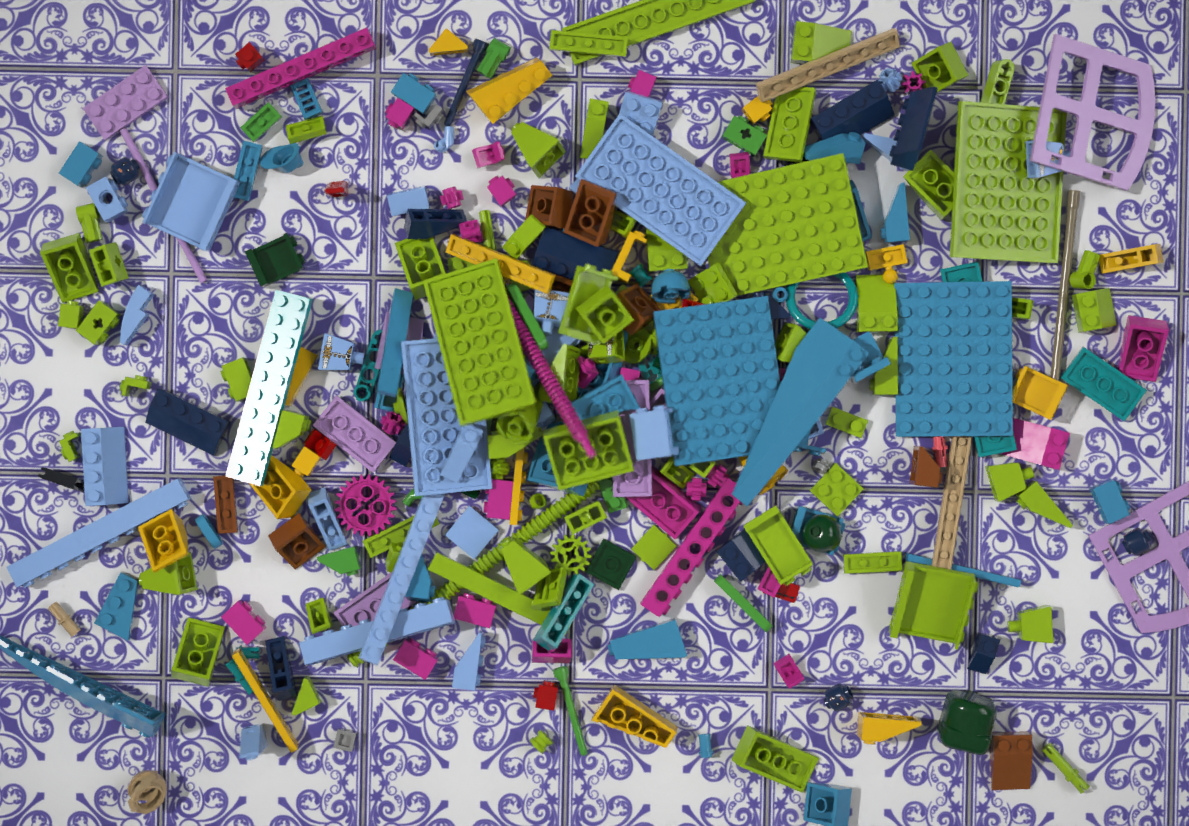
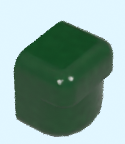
(967, 722)

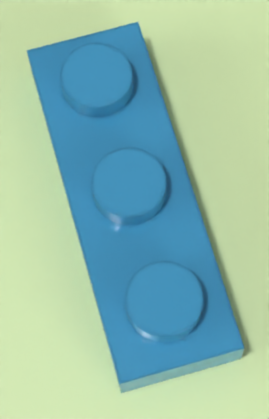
(247, 169)

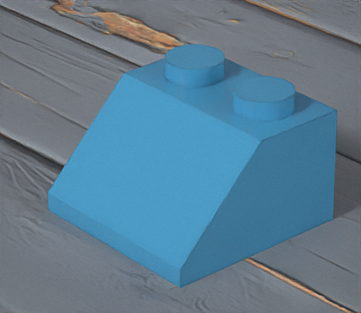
(827, 804)

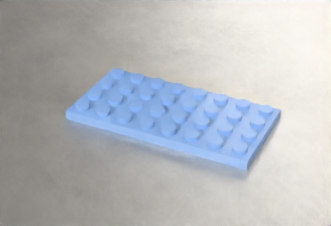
(661, 189)
(435, 423)

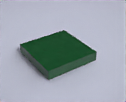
(611, 564)

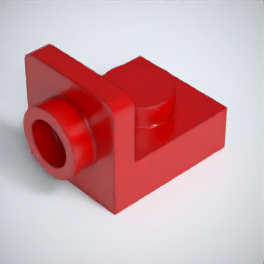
(319, 444)

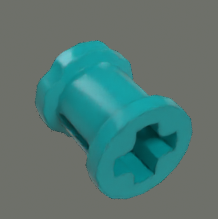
(640, 275)

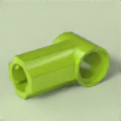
(88, 217)
(1084, 276)

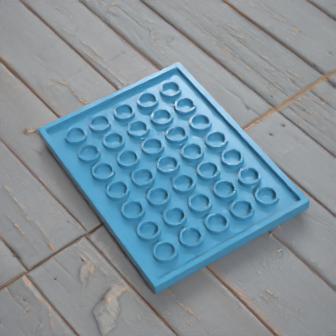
(954, 359)
(717, 376)

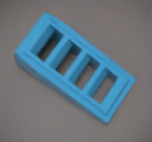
(312, 113)

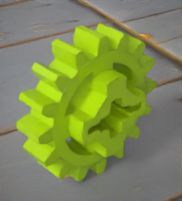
(580, 559)

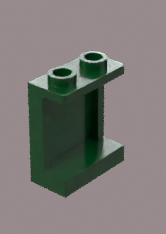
(275, 260)

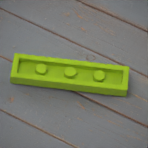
(588, 43)
(396, 534)

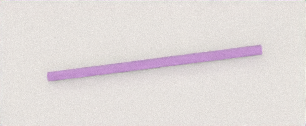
(153, 186)

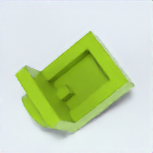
(138, 381)
(68, 449)

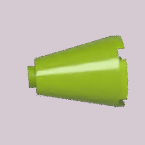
(521, 423)

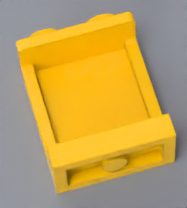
(632, 237)
(1038, 392)

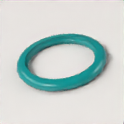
(841, 320)

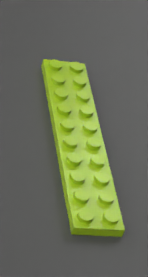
(650, 19)

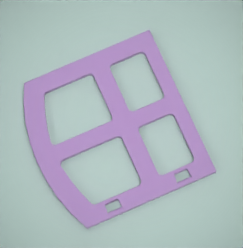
(1087, 111)
(1167, 548)

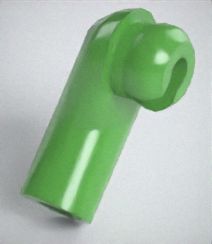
(410, 498)

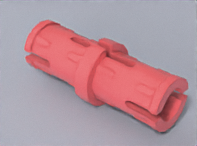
(940, 451)

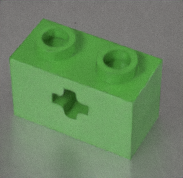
(733, 135)

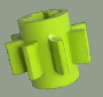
(499, 468)

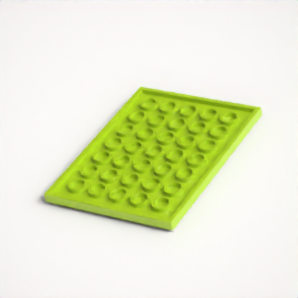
(995, 204)
(792, 228)

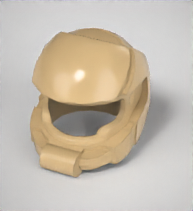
(139, 788)

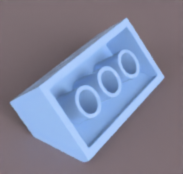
(104, 466)

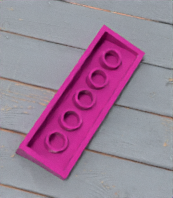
(667, 505)

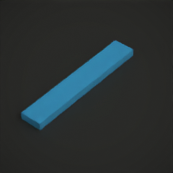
(396, 333)
(978, 573)

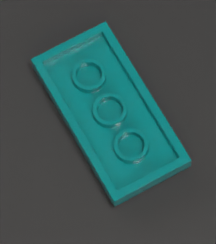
(1103, 383)

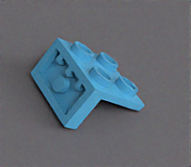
(874, 360)

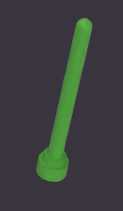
(561, 674)

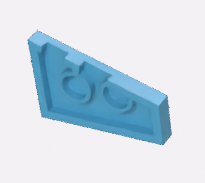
(606, 398)
(119, 607)

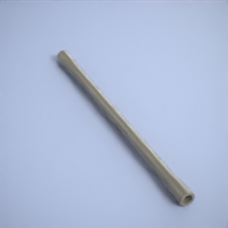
(1072, 205)

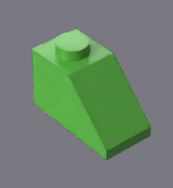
(342, 561)

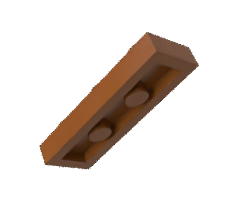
(225, 504)

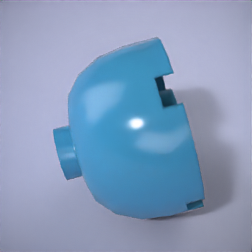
(670, 286)

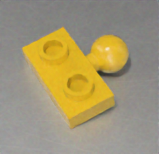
(886, 259)

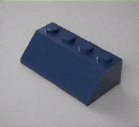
(855, 113)
(913, 128)
(562, 253)
(187, 421)

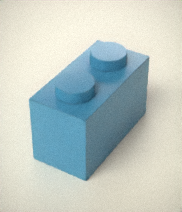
(414, 93)
(81, 164)
(1110, 501)

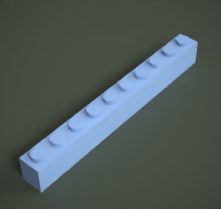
(97, 533)

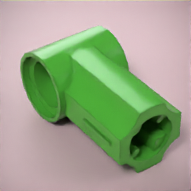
(496, 53)

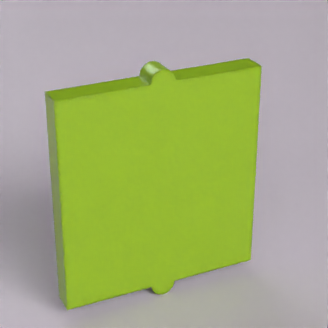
(653, 547)

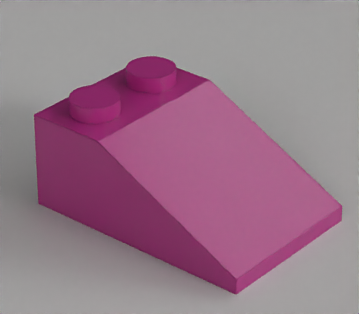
(1142, 347)
(1038, 444)

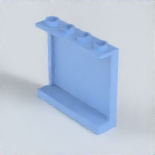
(190, 201)

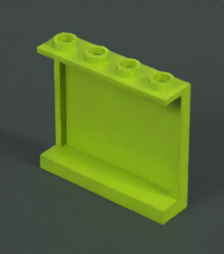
(933, 603)

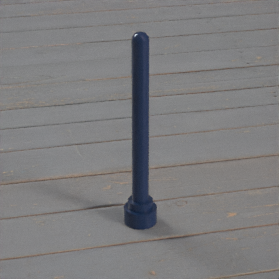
(479, 48)

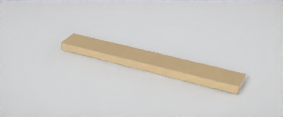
(828, 65)
(951, 502)

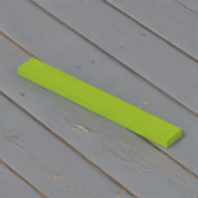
(487, 587)

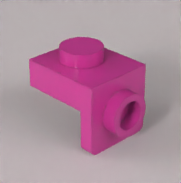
(488, 154)
(739, 164)
(471, 231)
(587, 371)
(789, 671)

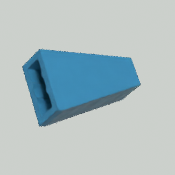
(655, 641)

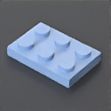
(641, 110)

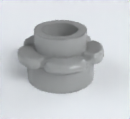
(820, 466)

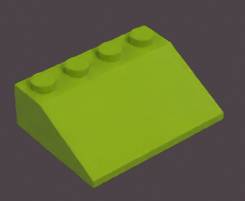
(570, 460)

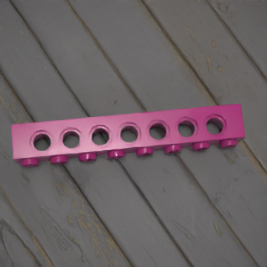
(301, 68)
(650, 600)

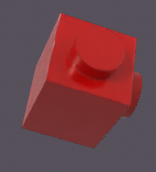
(249, 57)
(546, 695)

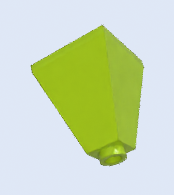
(537, 147)
(788, 340)
(523, 564)
(173, 579)

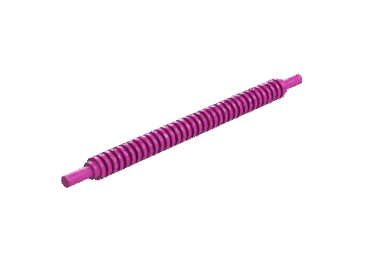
(551, 383)

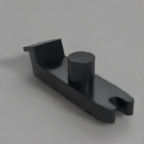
(62, 479)

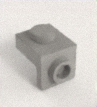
(434, 116)

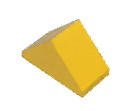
(448, 44)

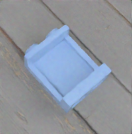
(652, 433)

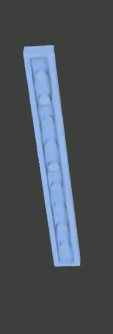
(400, 578)

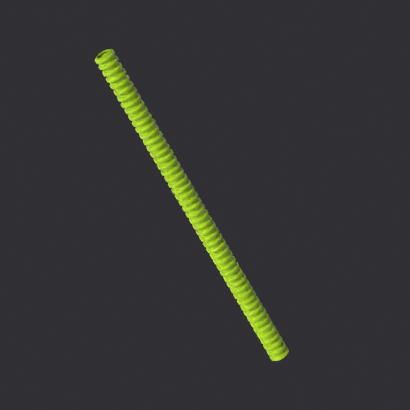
(494, 556)

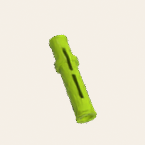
(1070, 773)

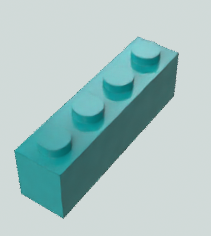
(562, 615)

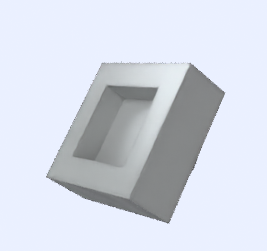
(345, 740)

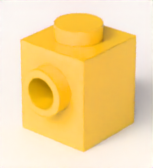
(757, 110)

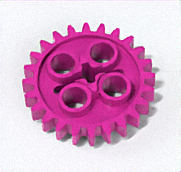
(355, 491)

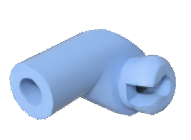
(447, 141)

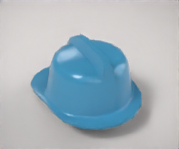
(284, 158)

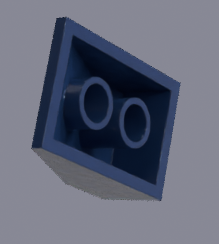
(741, 555)

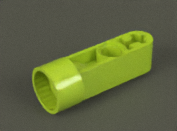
(1001, 73)

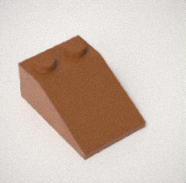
(591, 213)
(1011, 760)

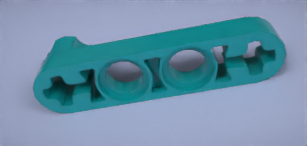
(368, 364)

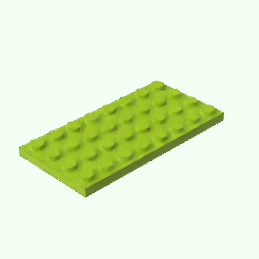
(479, 342)

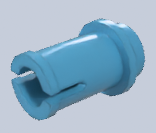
(784, 292)
(705, 745)

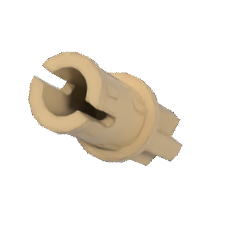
(64, 619)

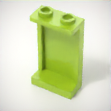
(584, 285)
(778, 545)

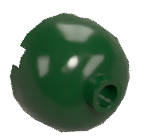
(822, 533)

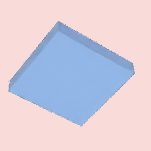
(471, 532)

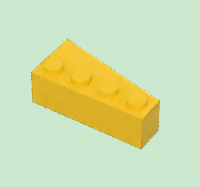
(508, 89)
(630, 715)

